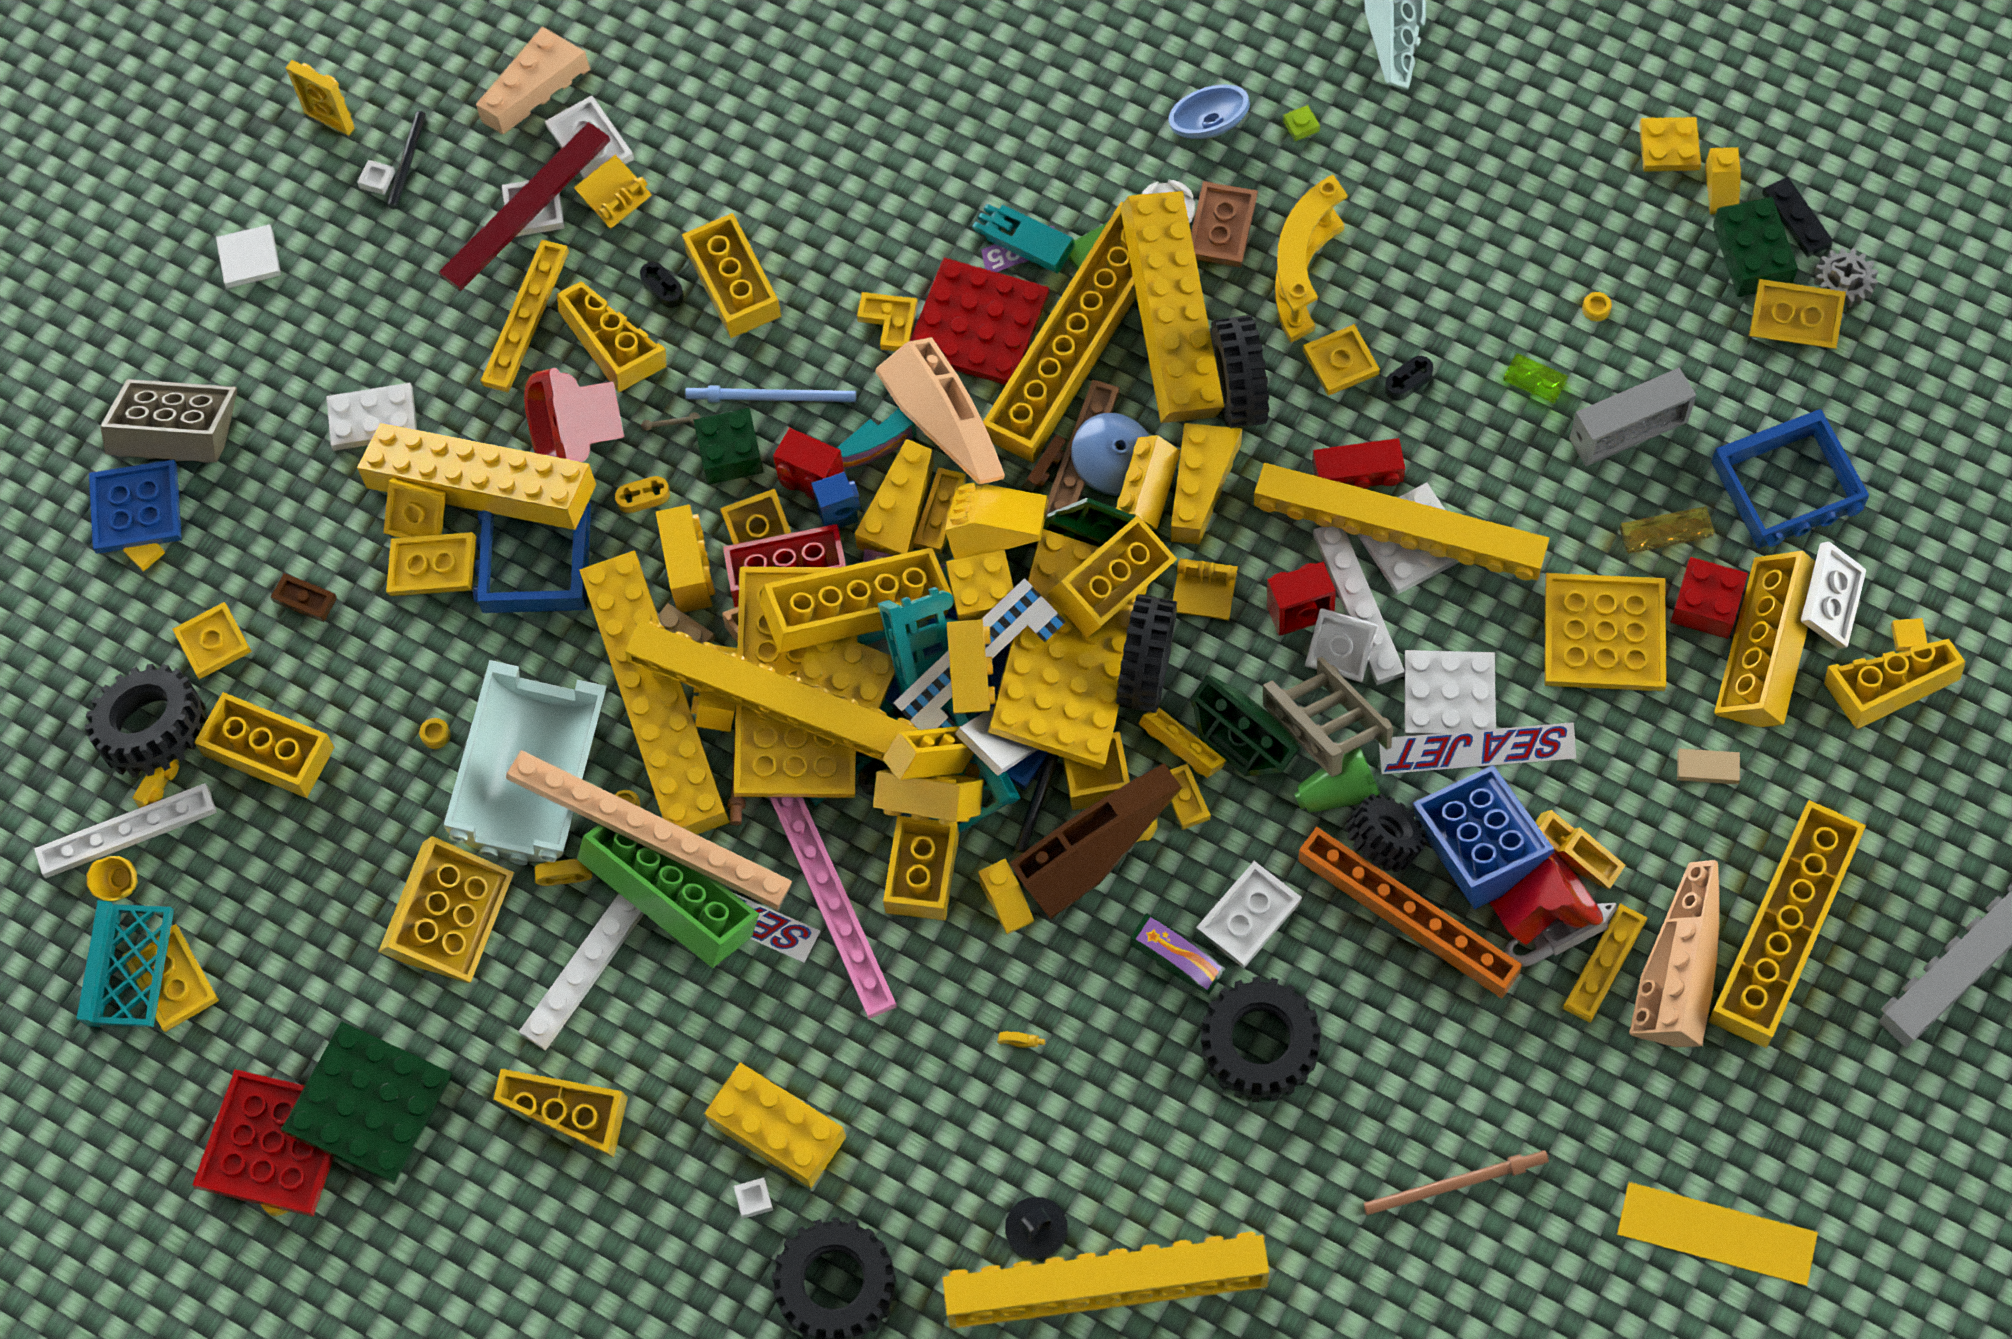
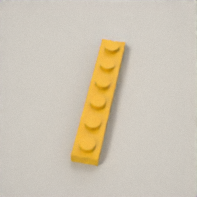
(524, 316)

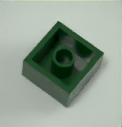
(728, 446)

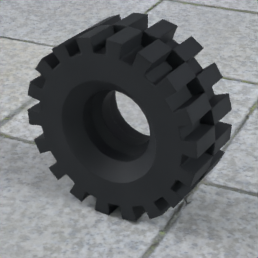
(1386, 833)

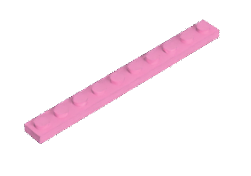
(834, 905)

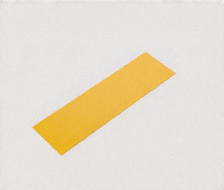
(1717, 1233)

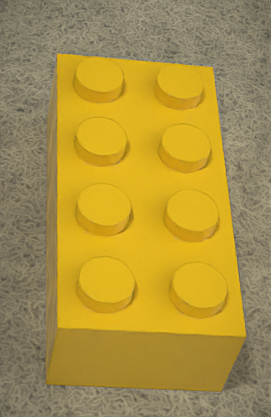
(731, 275)
(1112, 576)
(264, 745)
(775, 1125)

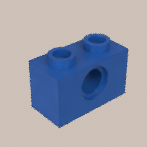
(836, 500)

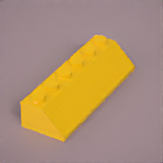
(1767, 641)

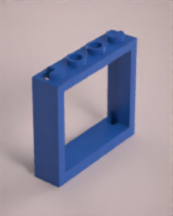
(1778, 436)
(535, 600)

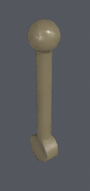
(647, 424)

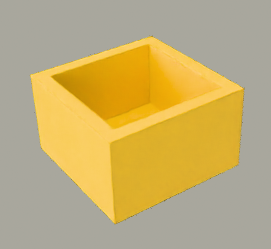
(978, 583)
(1089, 784)

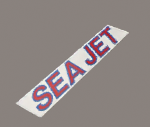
(1479, 748)
(782, 932)

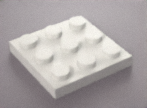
(1403, 566)
(1449, 691)

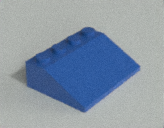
(1482, 835)

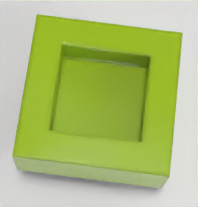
(1301, 123)

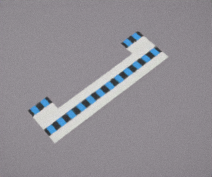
(1006, 620)

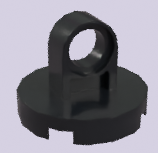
(1036, 1228)

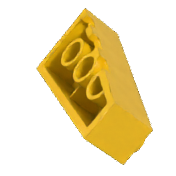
(898, 504)
(1890, 682)
(574, 1109)

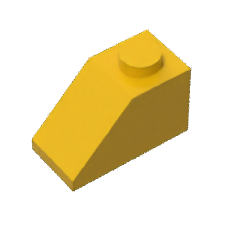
(1723, 177)
(1005, 896)

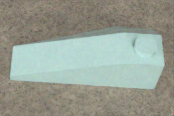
(1395, 36)

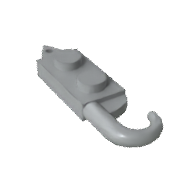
(1560, 937)

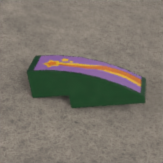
(1176, 954)

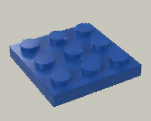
(135, 506)

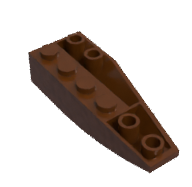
(1093, 842)

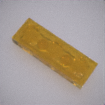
(1666, 530)

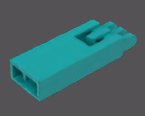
(1031, 239)

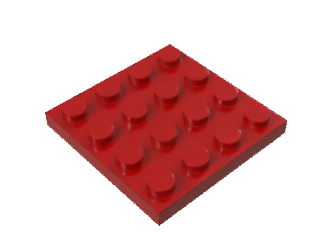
(981, 319)
(252, 1156)

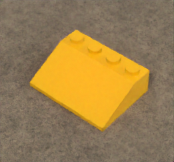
(993, 519)
(446, 910)

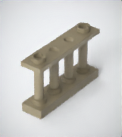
(1315, 737)

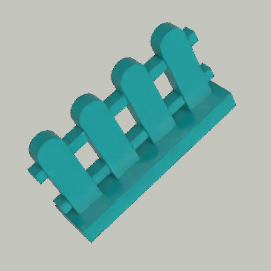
(903, 644)

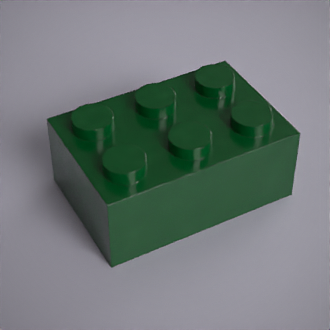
(1754, 244)

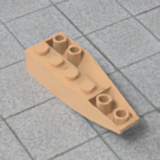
(941, 407)
(1682, 965)

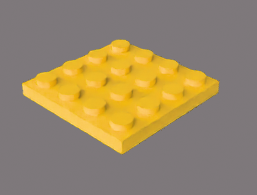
(1605, 632)

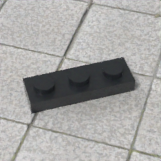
(1798, 217)

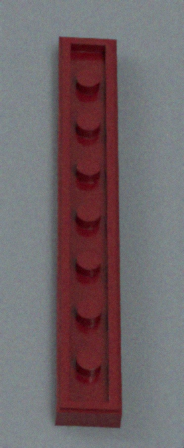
(524, 206)

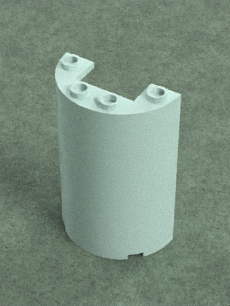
(513, 717)

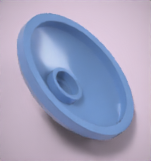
(1209, 111)
(1095, 451)

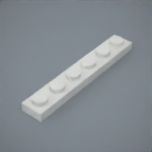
(1358, 599)
(125, 830)
(581, 972)

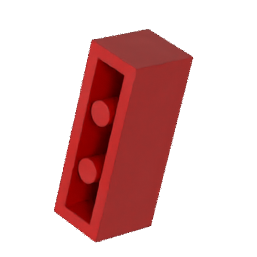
(1361, 463)

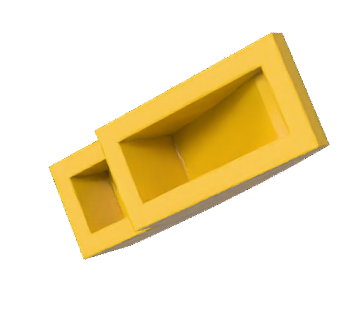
(1580, 850)

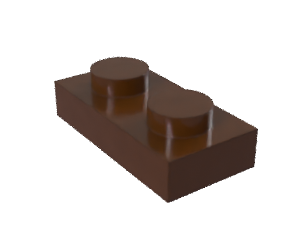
(1051, 456)
(303, 597)

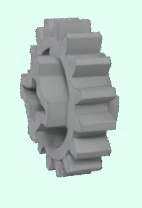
(1848, 274)

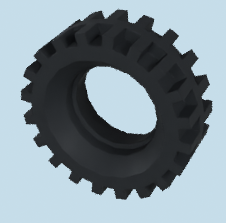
(1240, 371)
(1146, 653)
(160, 742)
(1262, 1079)
(846, 1322)

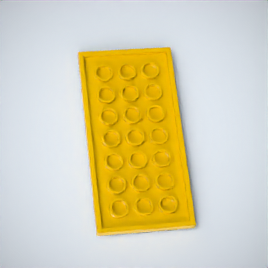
(1062, 689)
(771, 754)

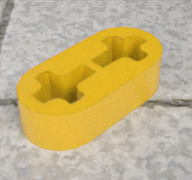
(642, 494)
(561, 872)

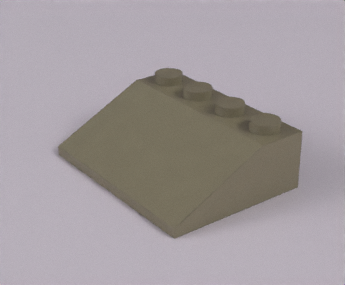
(169, 421)

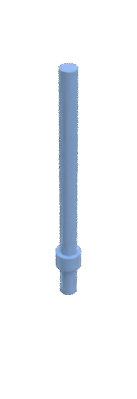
(715, 394)

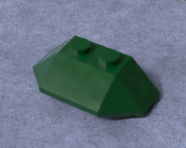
(1087, 521)
(1241, 729)

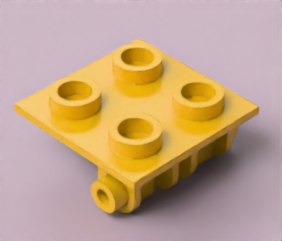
(613, 191)
(1204, 588)

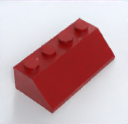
(799, 549)

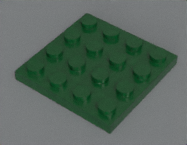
(367, 1102)

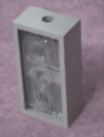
(1632, 416)

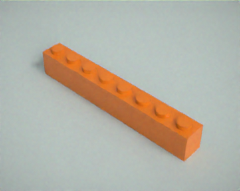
(1409, 912)

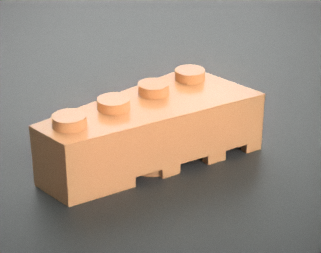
(531, 79)

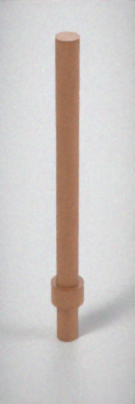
(1514, 1165)

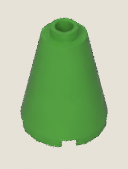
(1346, 789)

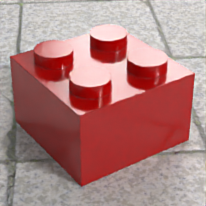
(804, 461)
(1298, 597)
(1709, 597)

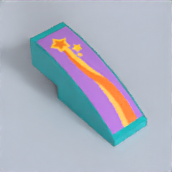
(875, 440)

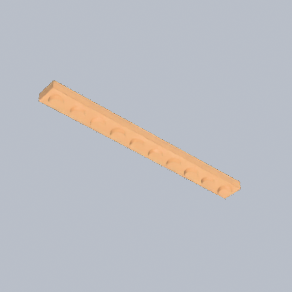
(649, 830)

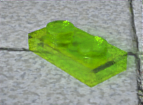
(1535, 378)

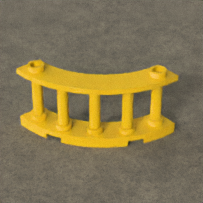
(1304, 232)

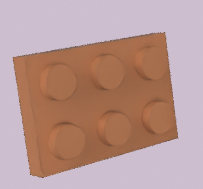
(1223, 223)

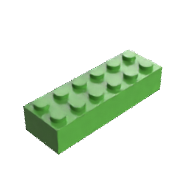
(677, 898)

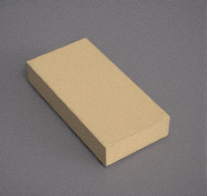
(1708, 766)

